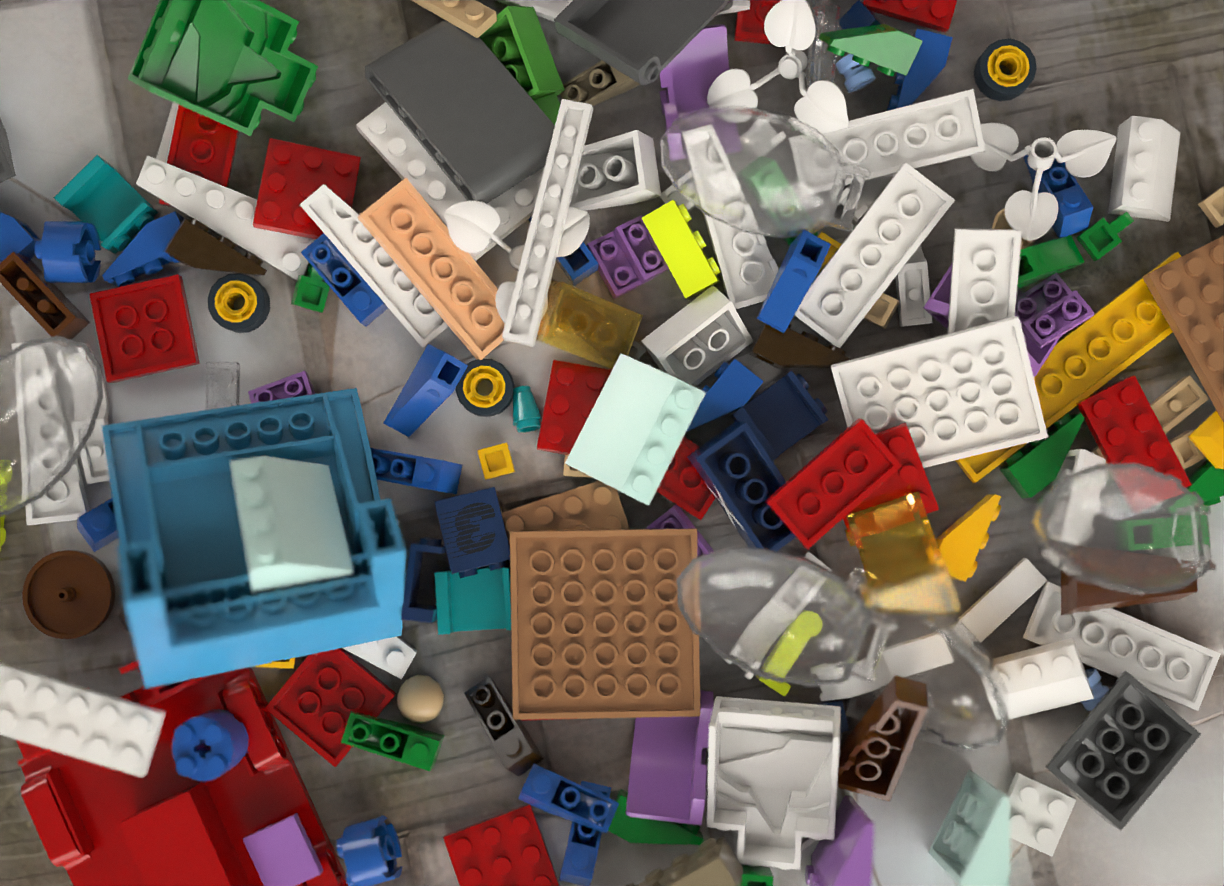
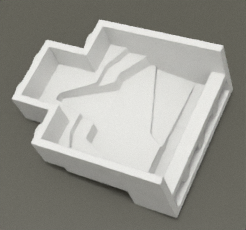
(772, 776)

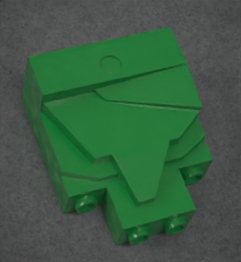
(224, 60)

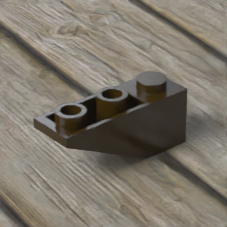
(202, 251)
(794, 350)
(507, 735)

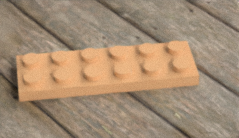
(436, 266)

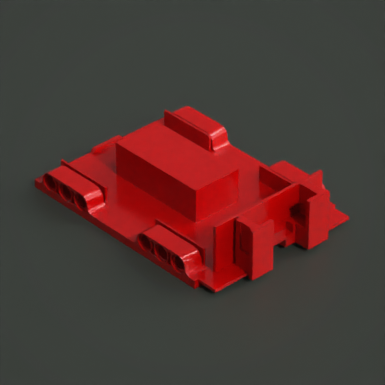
(167, 825)

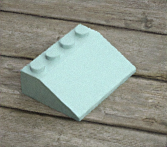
(635, 428)
(288, 522)
(975, 835)

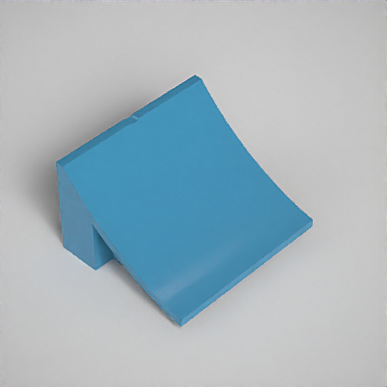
(186, 550)

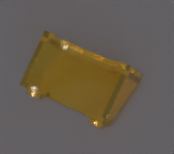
(901, 559)

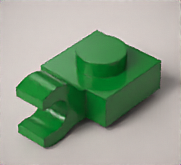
(1103, 236)
(310, 291)

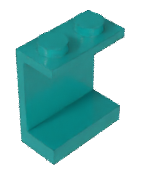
(108, 202)
(473, 601)

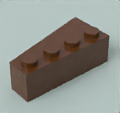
(1086, 597)
(881, 742)

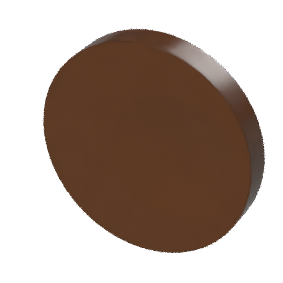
(68, 594)

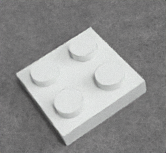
(1037, 813)

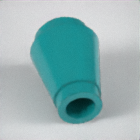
(525, 410)

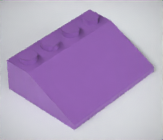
(847, 857)

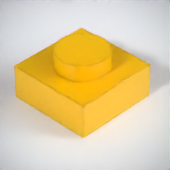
(496, 461)

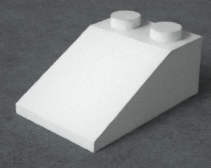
(616, 173)

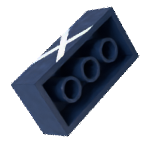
(741, 481)

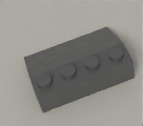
(1122, 751)

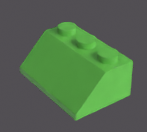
(524, 51)

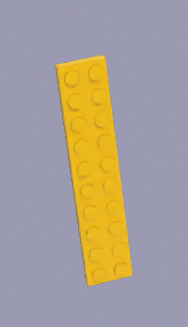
(1088, 360)

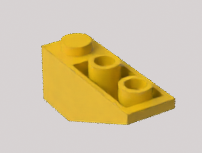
(966, 536)

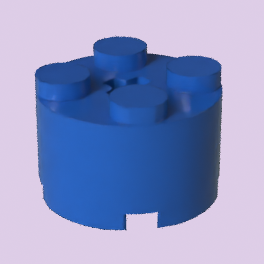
(69, 252)
(209, 745)
(370, 852)

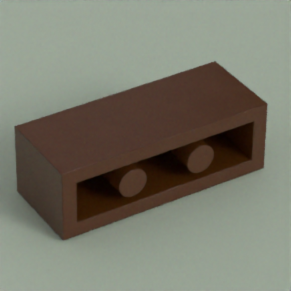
(40, 298)

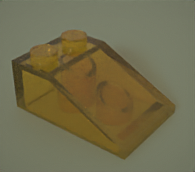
(587, 325)

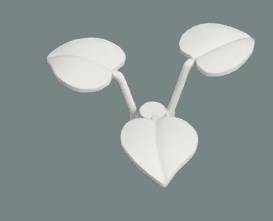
(793, 26)
(1035, 213)
(474, 223)

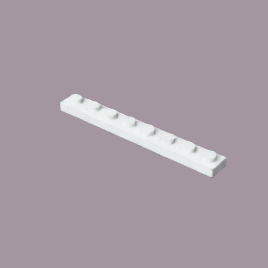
(547, 222)

